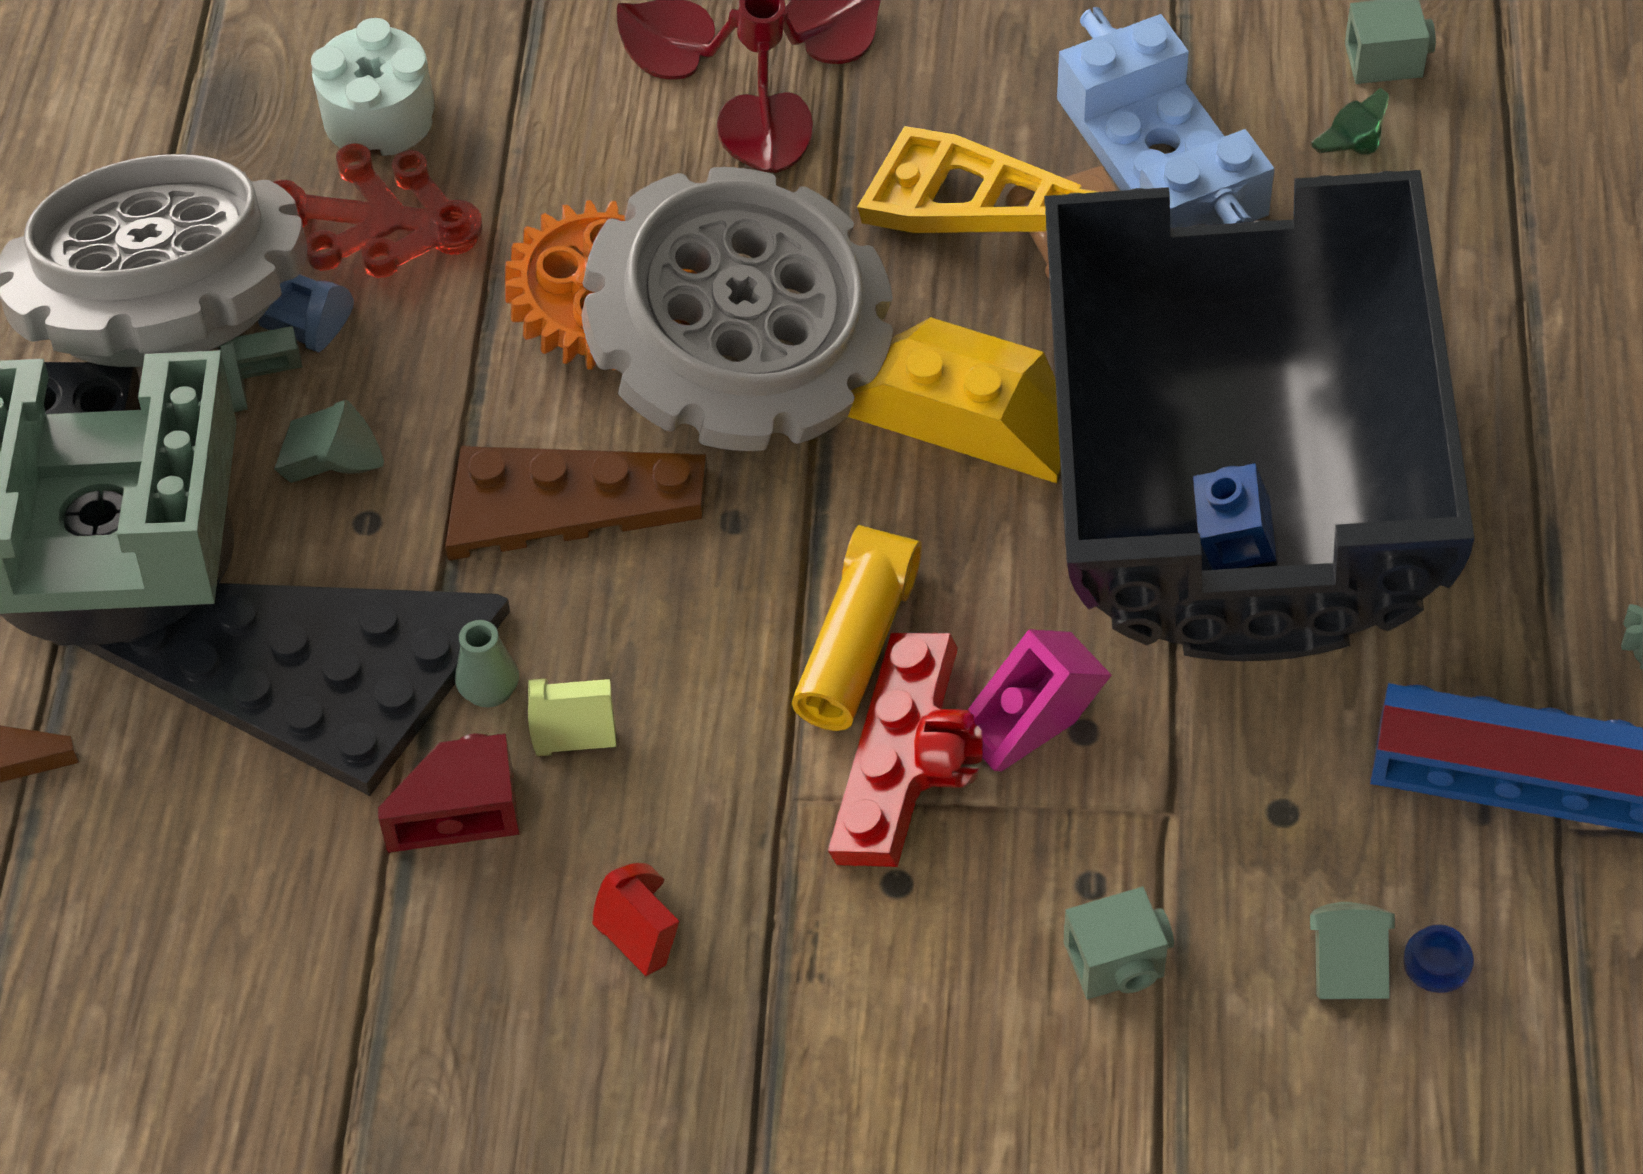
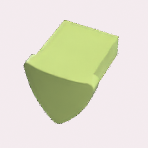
(570, 716)

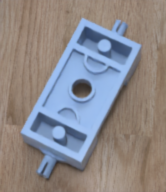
(1133, 93)

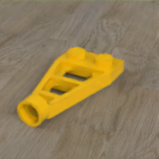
(916, 169)

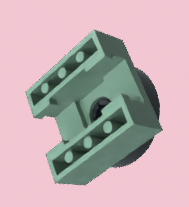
(115, 512)

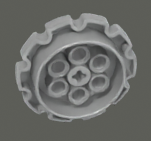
(151, 259)
(736, 308)

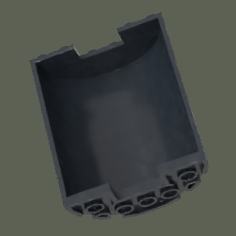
(1267, 348)

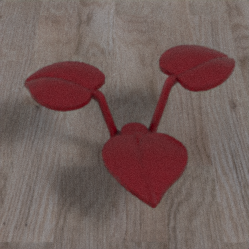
(760, 129)

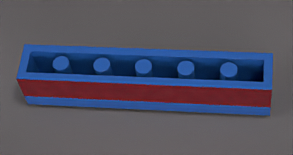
(1511, 756)

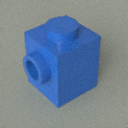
(1234, 517)

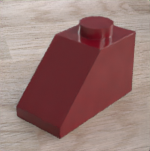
(453, 796)

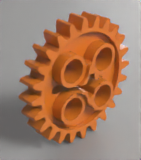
(548, 278)

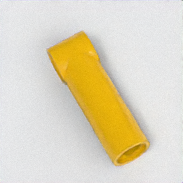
(875, 579)

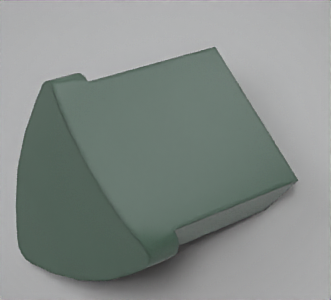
(257, 356)
(328, 441)
(1352, 950)

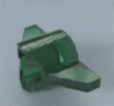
(1356, 126)

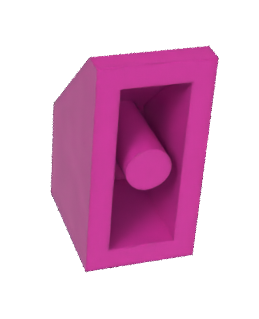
(1035, 695)

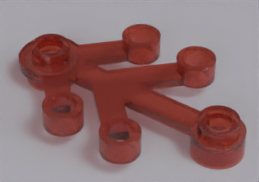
(443, 224)

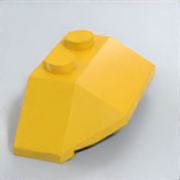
(967, 397)

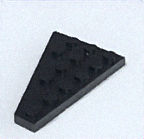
(315, 668)

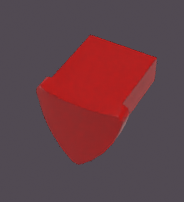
(635, 917)

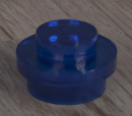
(1438, 959)

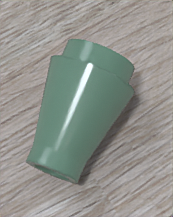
(484, 666)

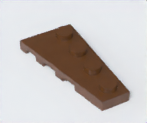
(541, 493)

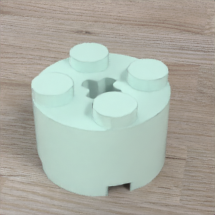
(374, 88)

